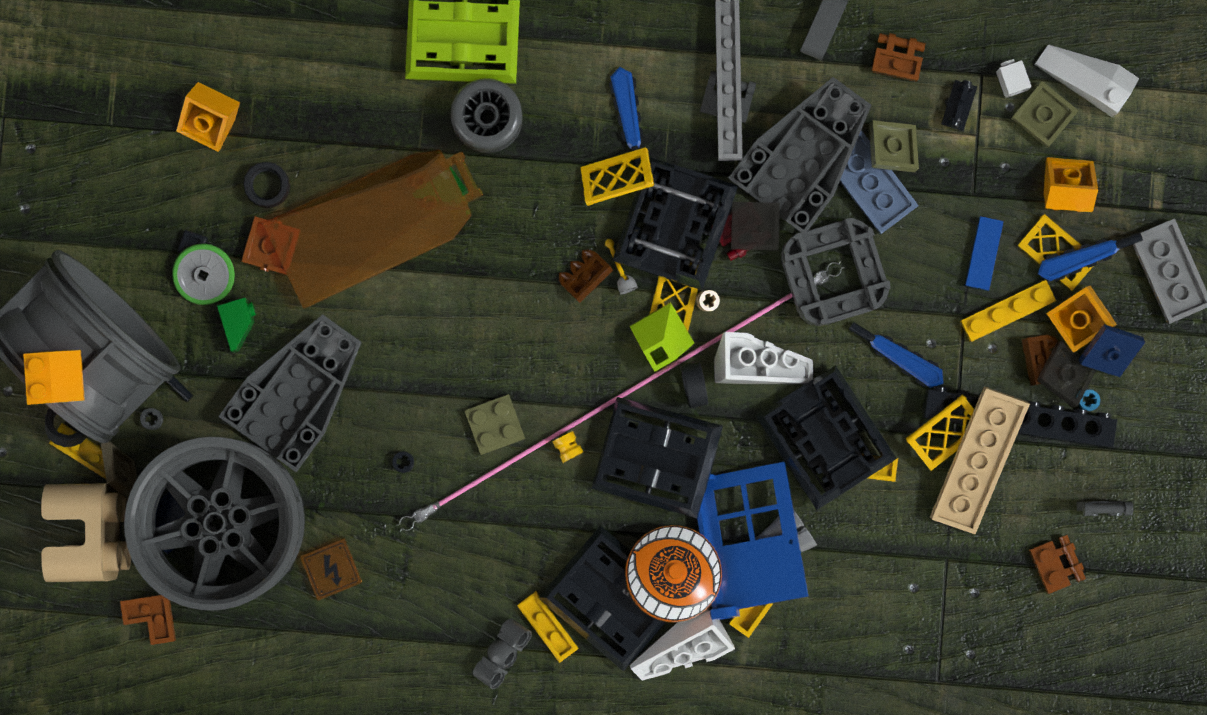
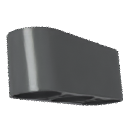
(823, 28)

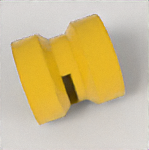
(567, 447)

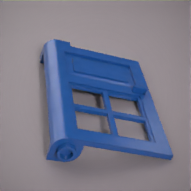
(757, 569)

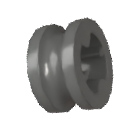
(148, 425)

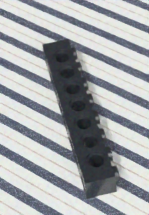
(1104, 425)

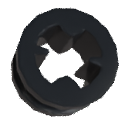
(400, 455)

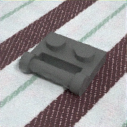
(709, 103)
(1113, 508)

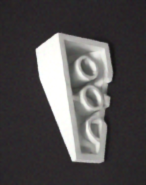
(1095, 80)
(753, 361)
(684, 644)

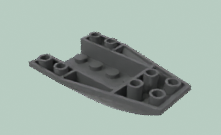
(805, 154)
(295, 392)

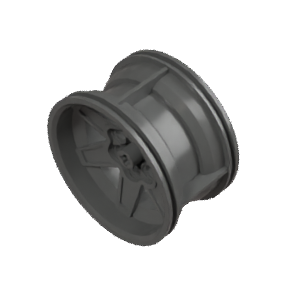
(76, 310)
(147, 542)

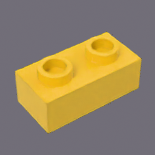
(749, 618)

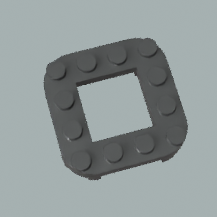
(867, 264)

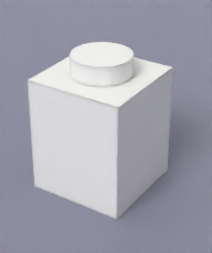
(1013, 78)

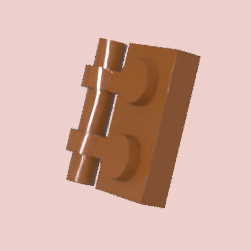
(898, 64)
(1050, 566)

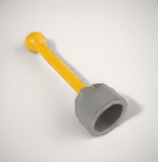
(625, 282)

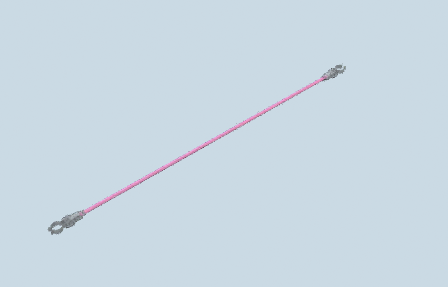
(423, 513)

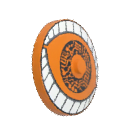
(673, 573)

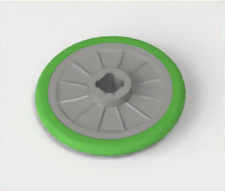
(205, 258)

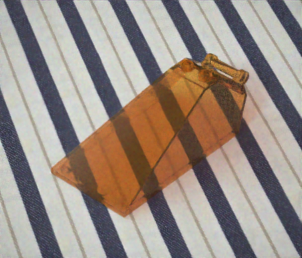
(372, 224)

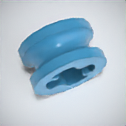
(1096, 397)

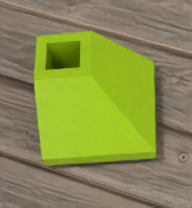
(662, 336)

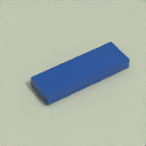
(984, 253)

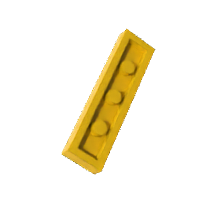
(1008, 311)

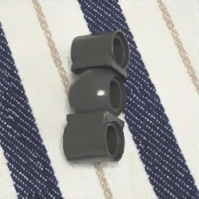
(502, 653)

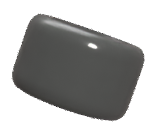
(479, 98)

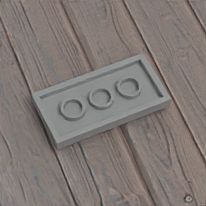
(1171, 271)

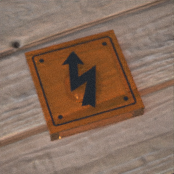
(331, 569)

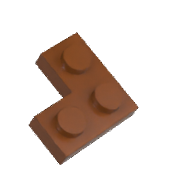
(156, 612)

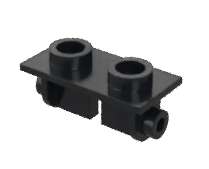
(959, 105)

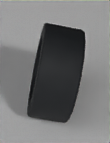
(249, 180)
(694, 384)
(59, 438)

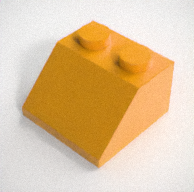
(207, 116)
(1070, 185)
(1080, 318)
(53, 377)

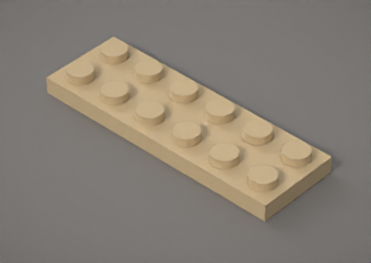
(979, 460)

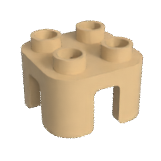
(103, 552)

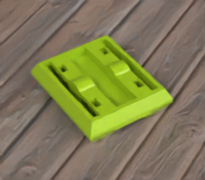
(462, 36)

